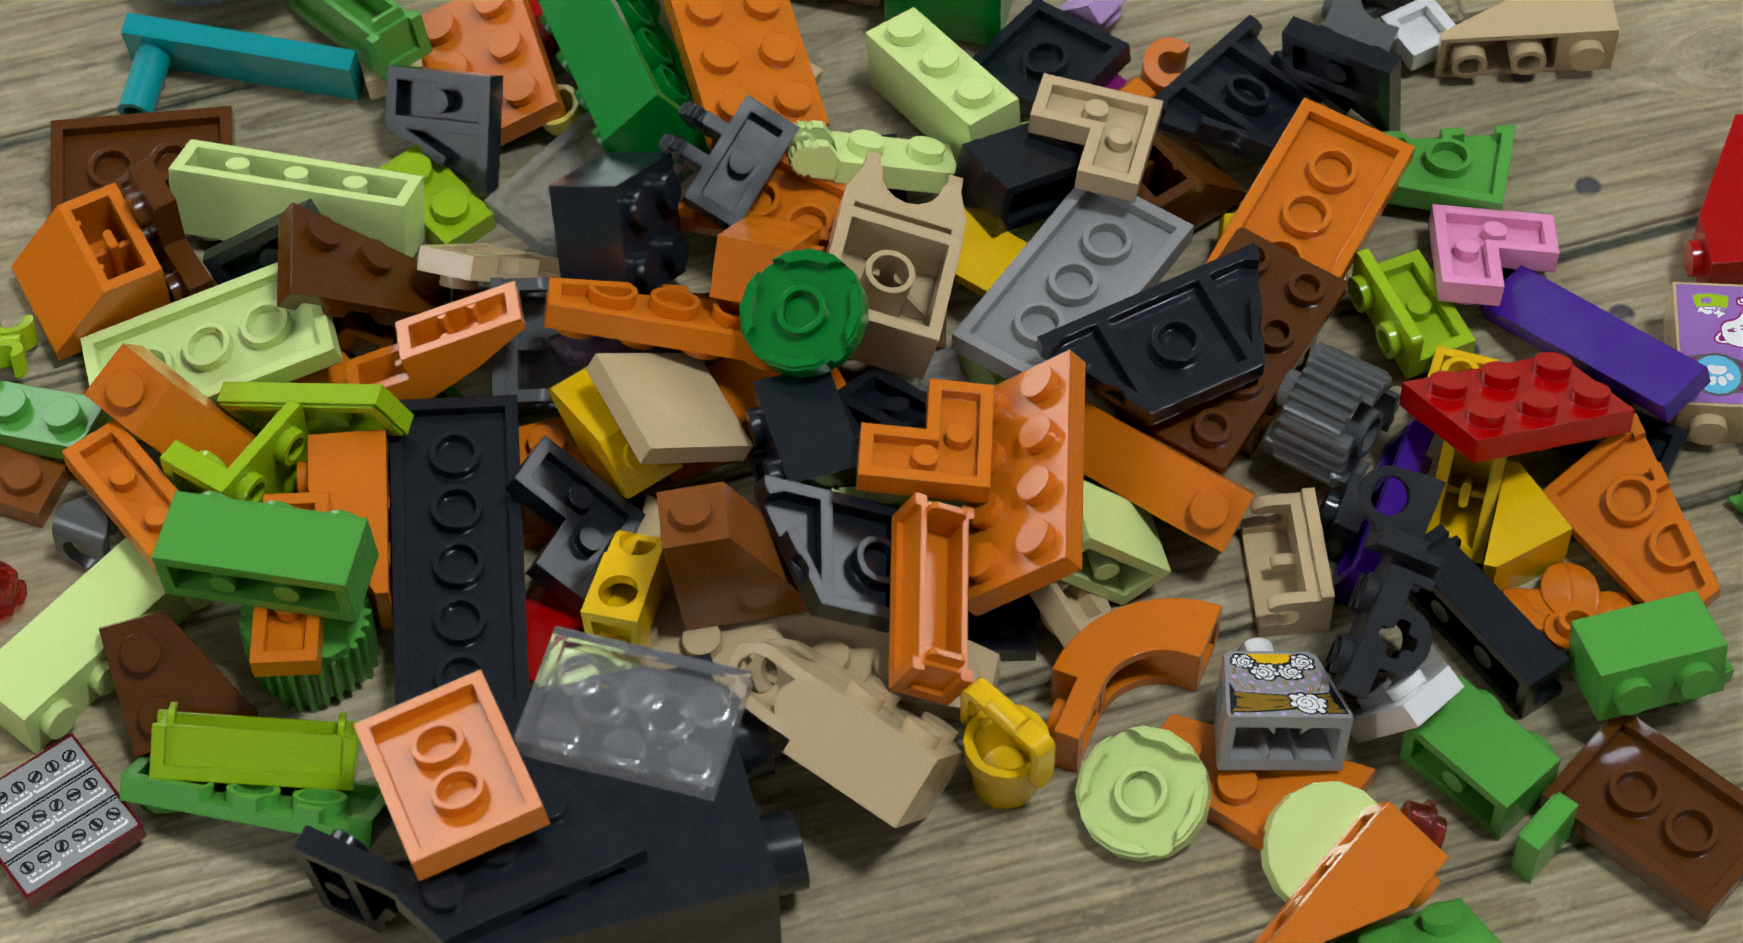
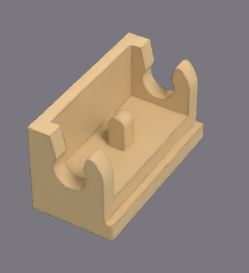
(1287, 564)

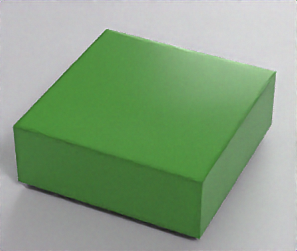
(1543, 836)

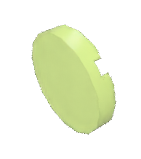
(1143, 794)
(1306, 829)

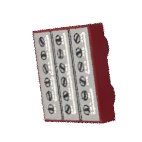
(60, 821)

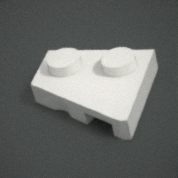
(1405, 699)

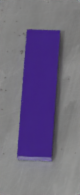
(1598, 343)

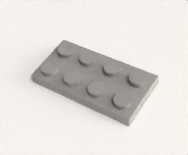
(1075, 264)

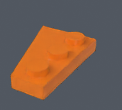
(1632, 521)
(1247, 797)

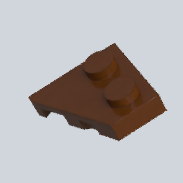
(161, 665)

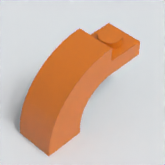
(1123, 650)

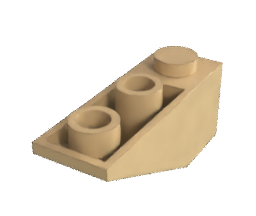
(1530, 39)

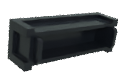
(1489, 629)

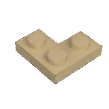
(1109, 122)

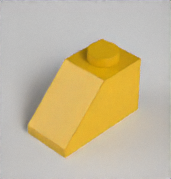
(601, 437)

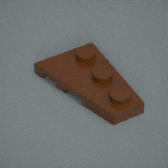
(349, 271)

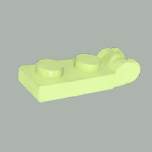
(907, 164)

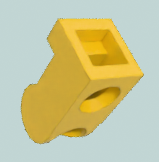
(627, 589)

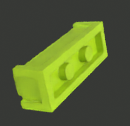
(254, 750)

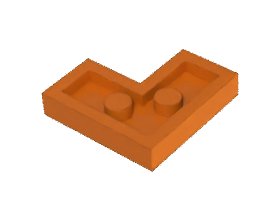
(942, 460)

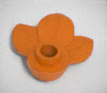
(1564, 596)

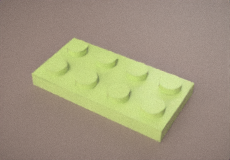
(226, 336)

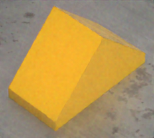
(1468, 499)
(1525, 531)

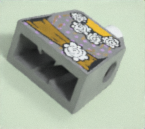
(1278, 711)

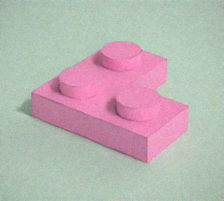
(1476, 244)

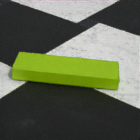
(325, 406)

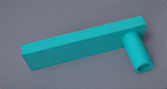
(230, 54)

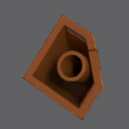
(723, 558)

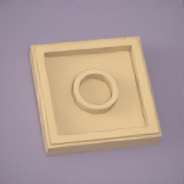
(669, 408)

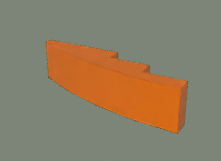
(442, 344)

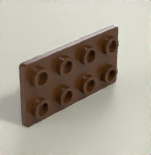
(1294, 310)

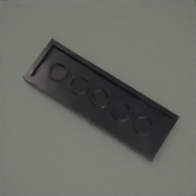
(458, 548)

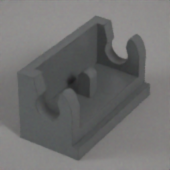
(526, 362)

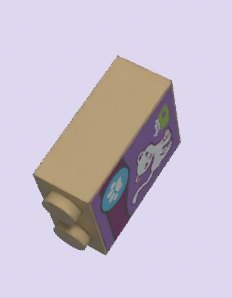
(1708, 327)

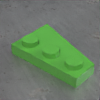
(1456, 169)

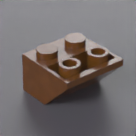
(1187, 181)

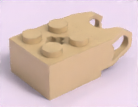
(903, 262)
(852, 730)

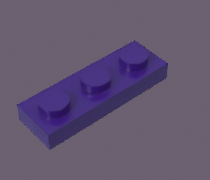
(1389, 497)

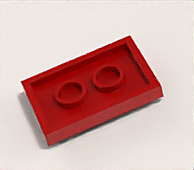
(1516, 407)

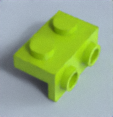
(1405, 310)

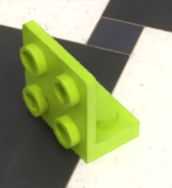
(262, 468)

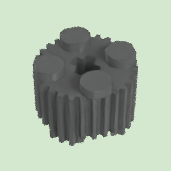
(1331, 415)

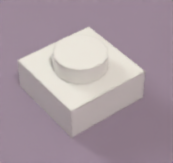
(1418, 31)

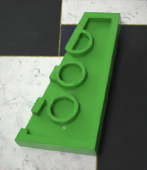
(287, 809)

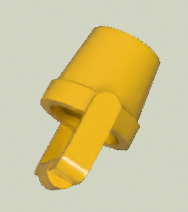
(1004, 746)

